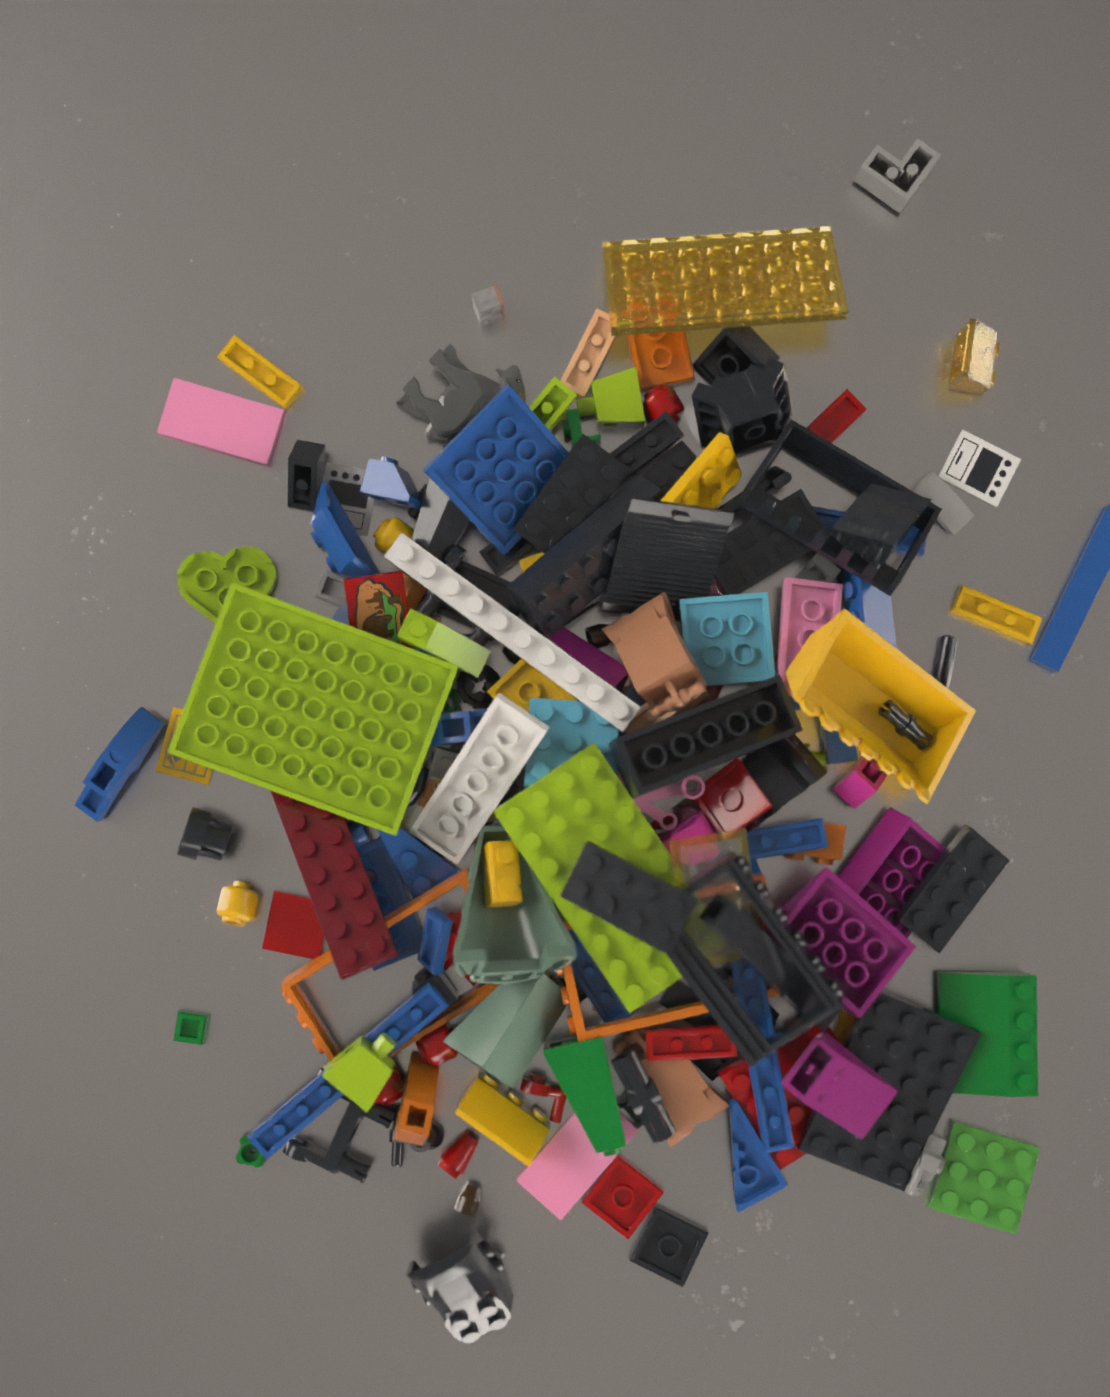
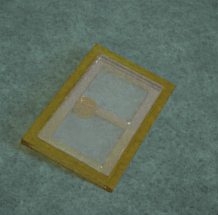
(690, 857)

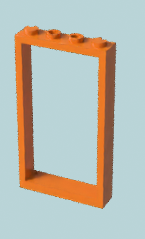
(310, 1019)
(576, 1023)

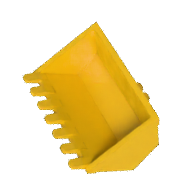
(849, 674)

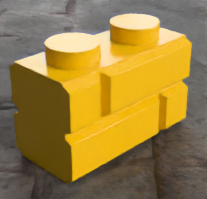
(501, 874)

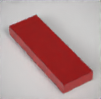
(688, 1043)

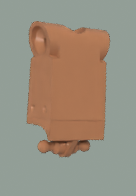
(657, 656)
(680, 1084)

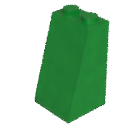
(588, 1086)

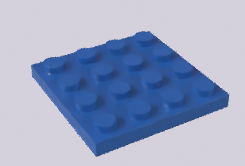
(497, 466)

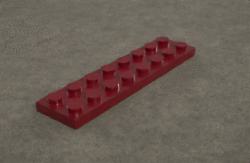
(337, 886)

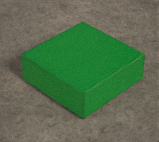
(191, 1027)

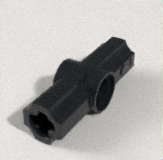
(643, 1096)

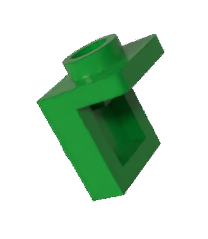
(573, 429)

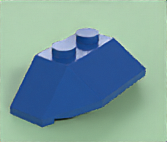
(339, 537)

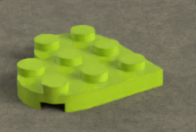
(208, 575)

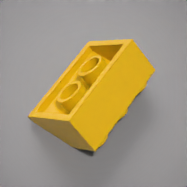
(503, 1117)

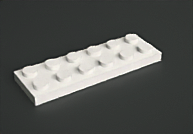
(479, 778)

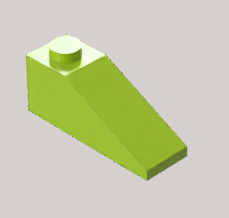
(553, 403)
(442, 643)

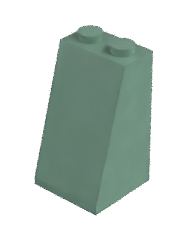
(509, 1027)

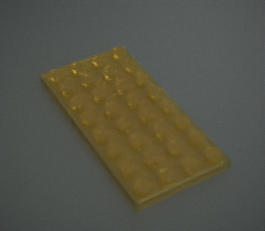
(723, 281)

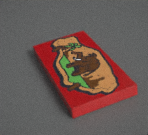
(377, 604)

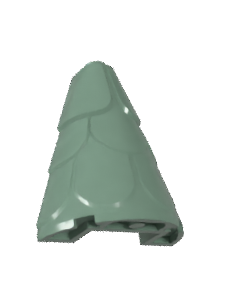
(509, 941)

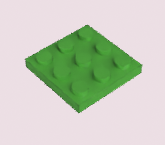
(984, 1177)

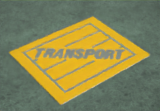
(177, 766)

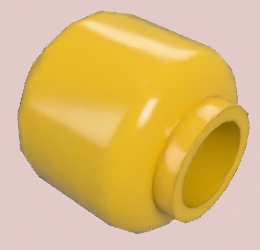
(389, 531)
(237, 904)

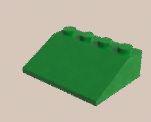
(1006, 1016)

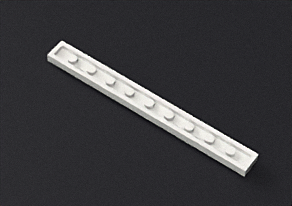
(513, 632)

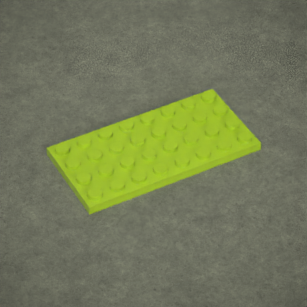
(550, 828)

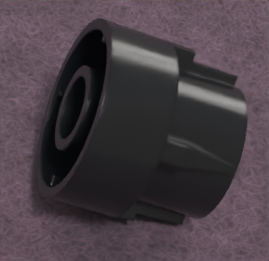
(204, 836)

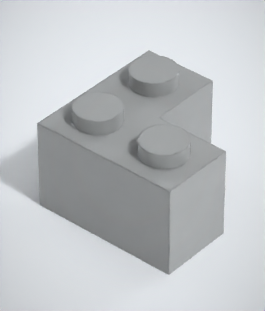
(894, 179)

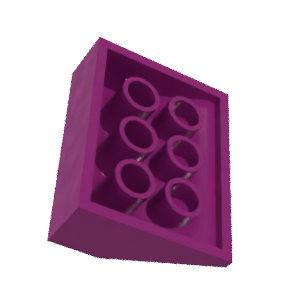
(892, 864)
(848, 937)

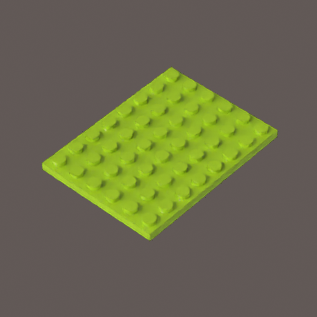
(313, 709)

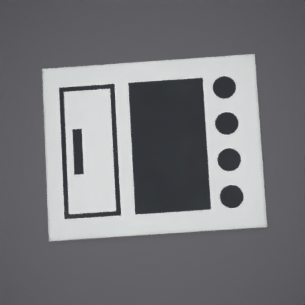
(979, 468)
(346, 484)

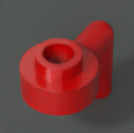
(537, 1085)

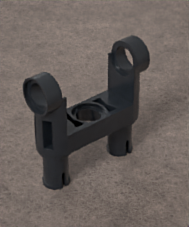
(432, 602)
(337, 1157)

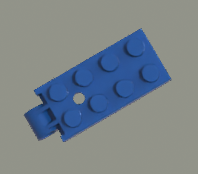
(389, 892)

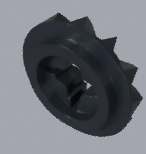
(465, 687)

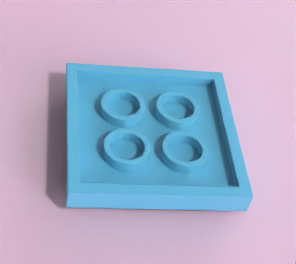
(729, 637)
(570, 731)

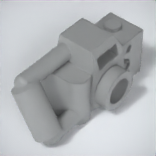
(928, 1164)

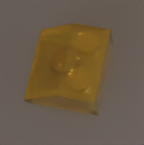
(973, 359)

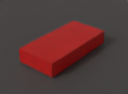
(837, 417)

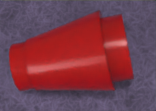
(458, 1155)

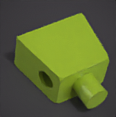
(615, 401)
(362, 1069)

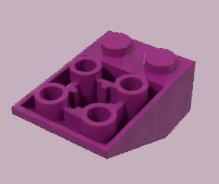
(839, 1085)

